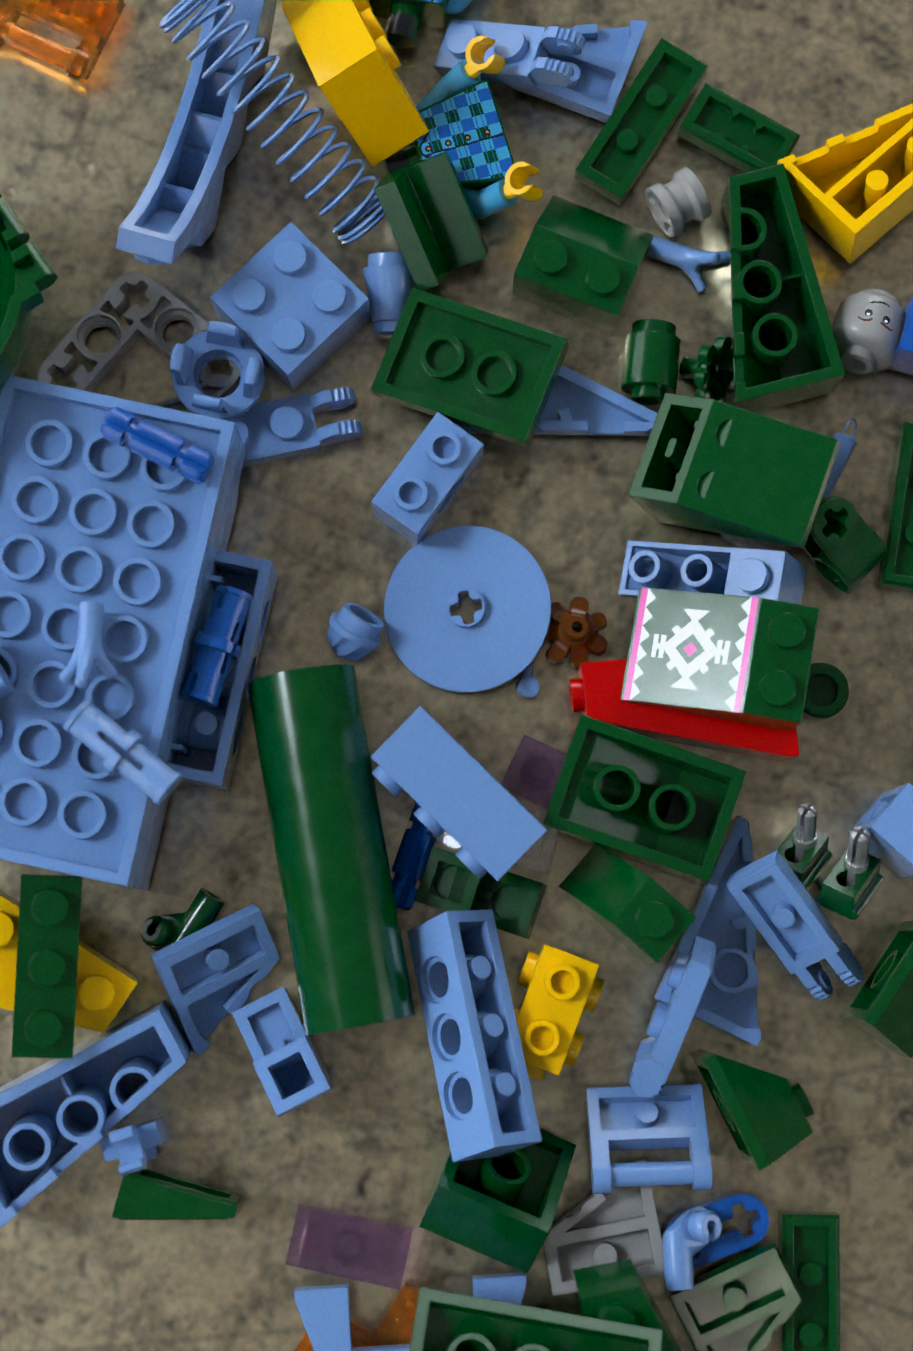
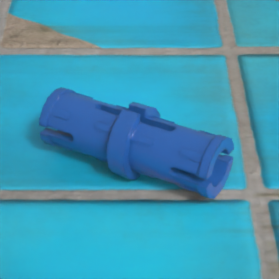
(217, 646)

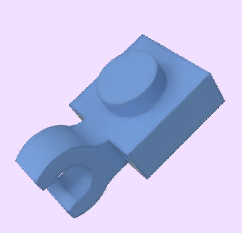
(134, 1145)

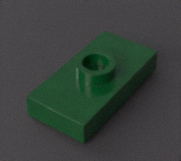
(736, 131)

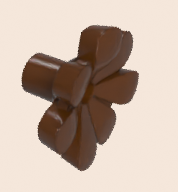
(575, 644)

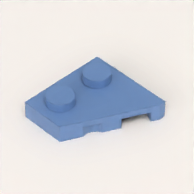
(598, 70)
(215, 971)

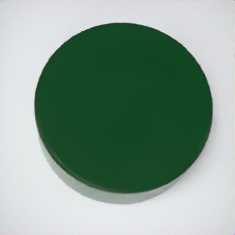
(825, 692)

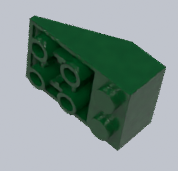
(732, 471)

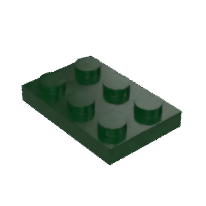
(470, 367)

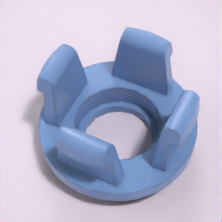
(218, 342)

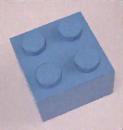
(292, 306)

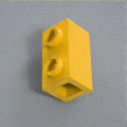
(551, 1007)

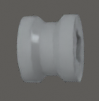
(678, 202)

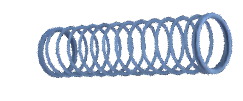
(346, 225)

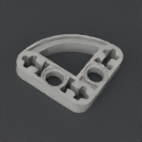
(144, 323)

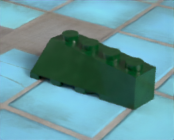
(778, 312)

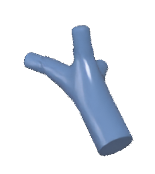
(686, 258)
(88, 647)

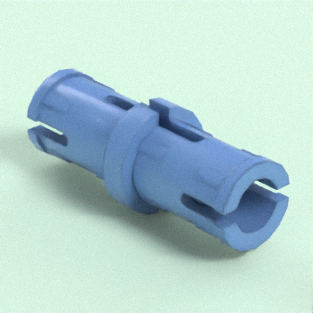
(91, 725)

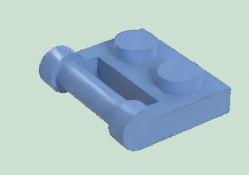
(626, 1122)

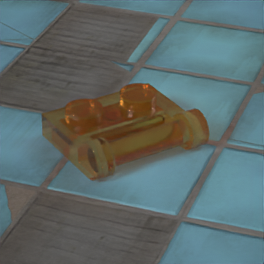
(82, 20)

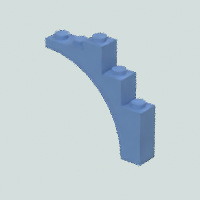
(187, 182)

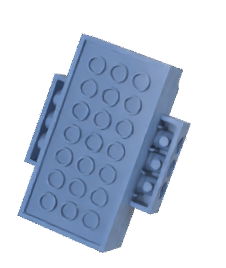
(152, 549)

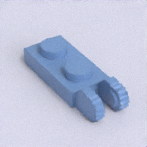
(521, 46)
(289, 428)
(793, 924)
(671, 1021)

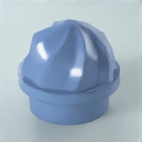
(354, 631)

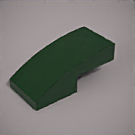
(454, 887)

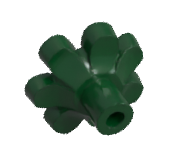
(711, 369)

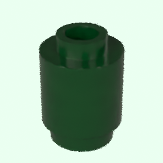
(650, 361)

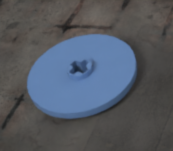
(503, 634)

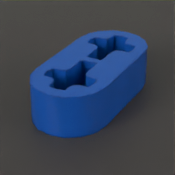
(730, 1239)

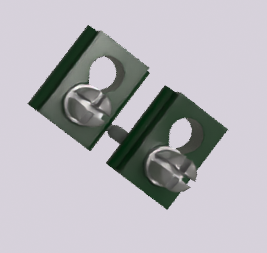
(852, 878)

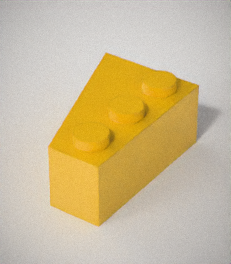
(357, 73)
(856, 183)
(100, 981)

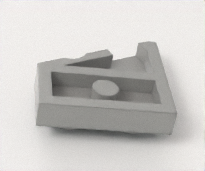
(603, 1232)

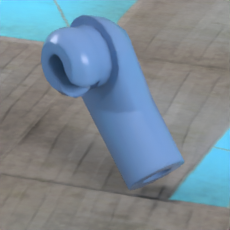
(683, 1241)

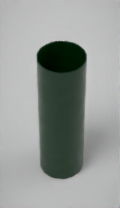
(330, 848)

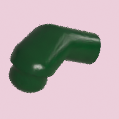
(169, 928)

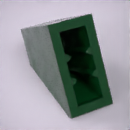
(627, 904)

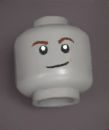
(868, 330)

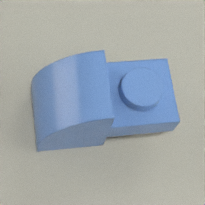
(282, 1052)

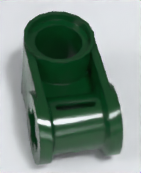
(843, 544)

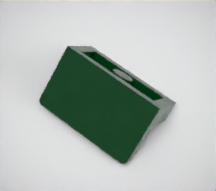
(431, 219)

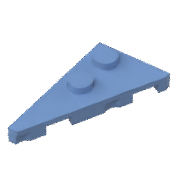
(589, 408)
(732, 988)

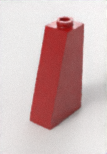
(598, 696)

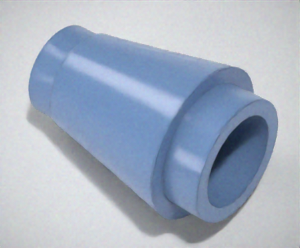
(387, 288)

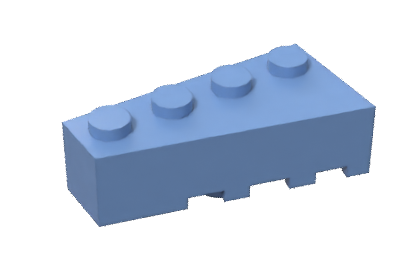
(72, 1103)

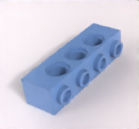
(473, 1035)

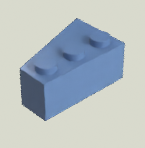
(456, 795)

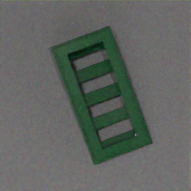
(166, 1197)

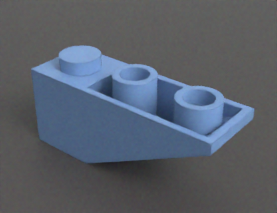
(712, 570)

